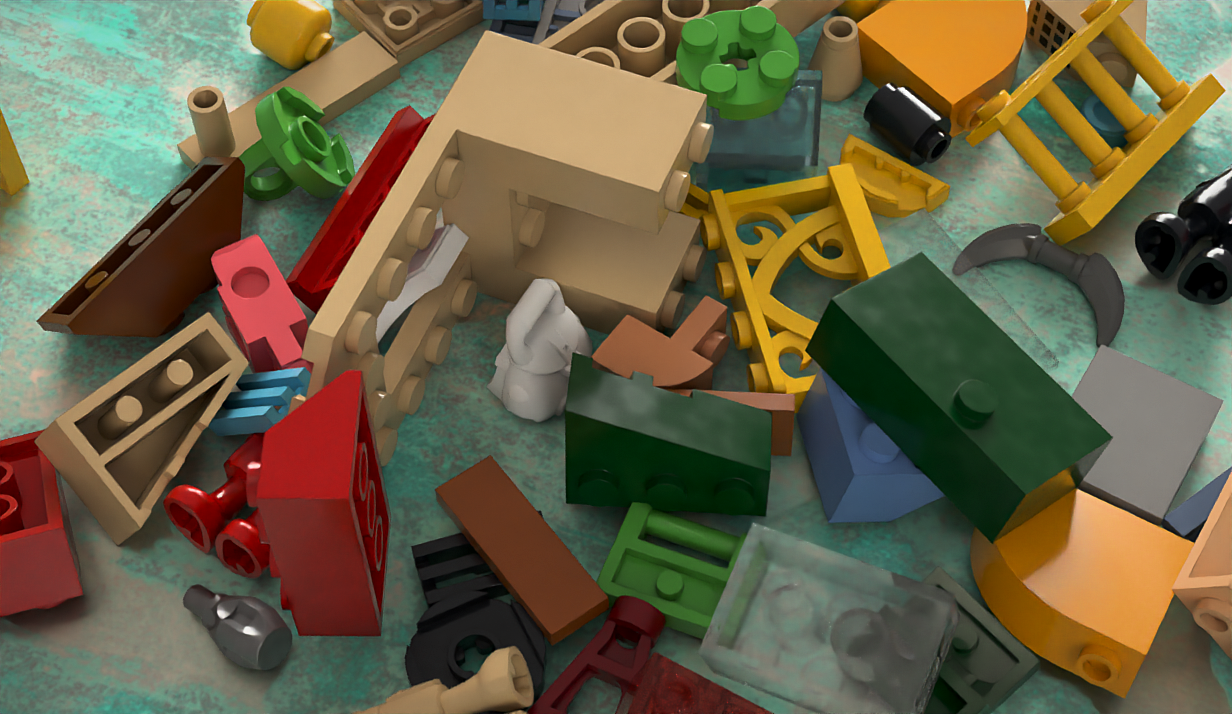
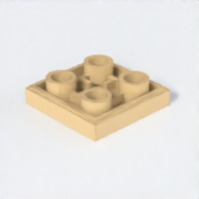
(411, 26)

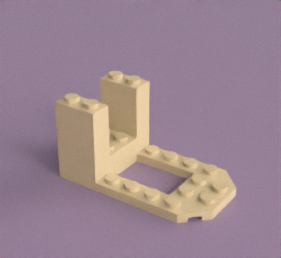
(550, 177)

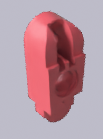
(260, 307)

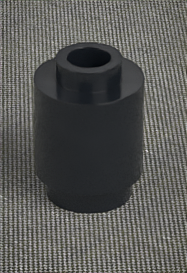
(908, 124)

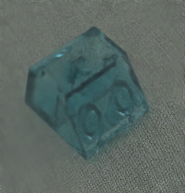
(766, 148)

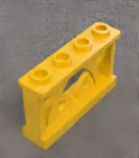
(840, 222)

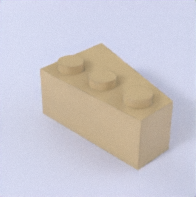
(139, 427)

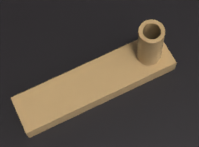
(332, 82)

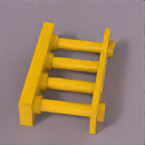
(1114, 169)

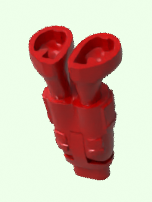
(210, 521)

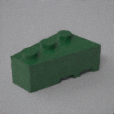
(662, 447)

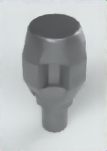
(241, 627)

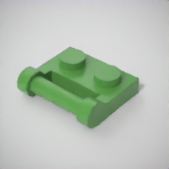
(672, 582)

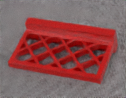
(355, 210)

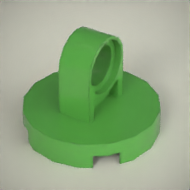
(296, 146)

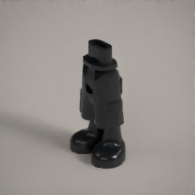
(1167, 239)

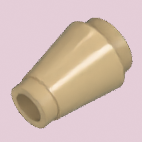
(838, 59)

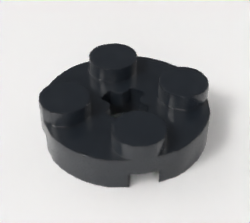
(469, 622)

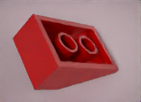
(35, 531)

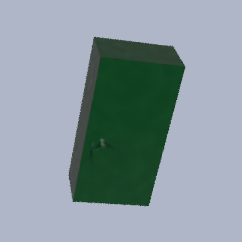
(956, 395)

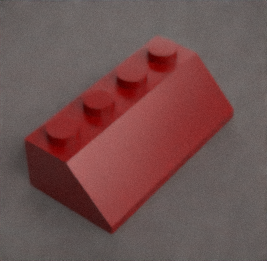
(325, 511)

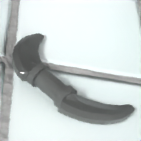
(1091, 273)

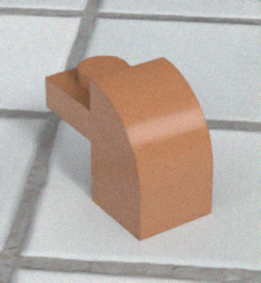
(674, 362)

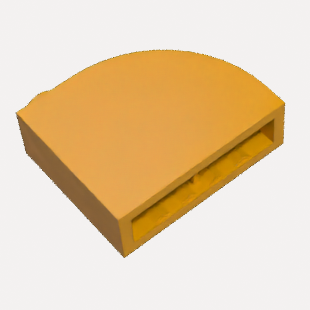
(945, 51)
(1082, 586)

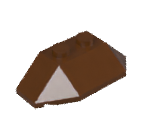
(160, 262)

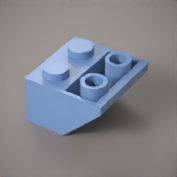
(854, 462)

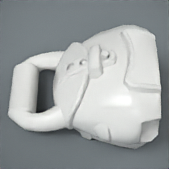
(538, 353)

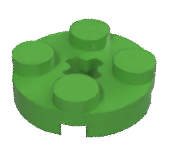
(744, 35)

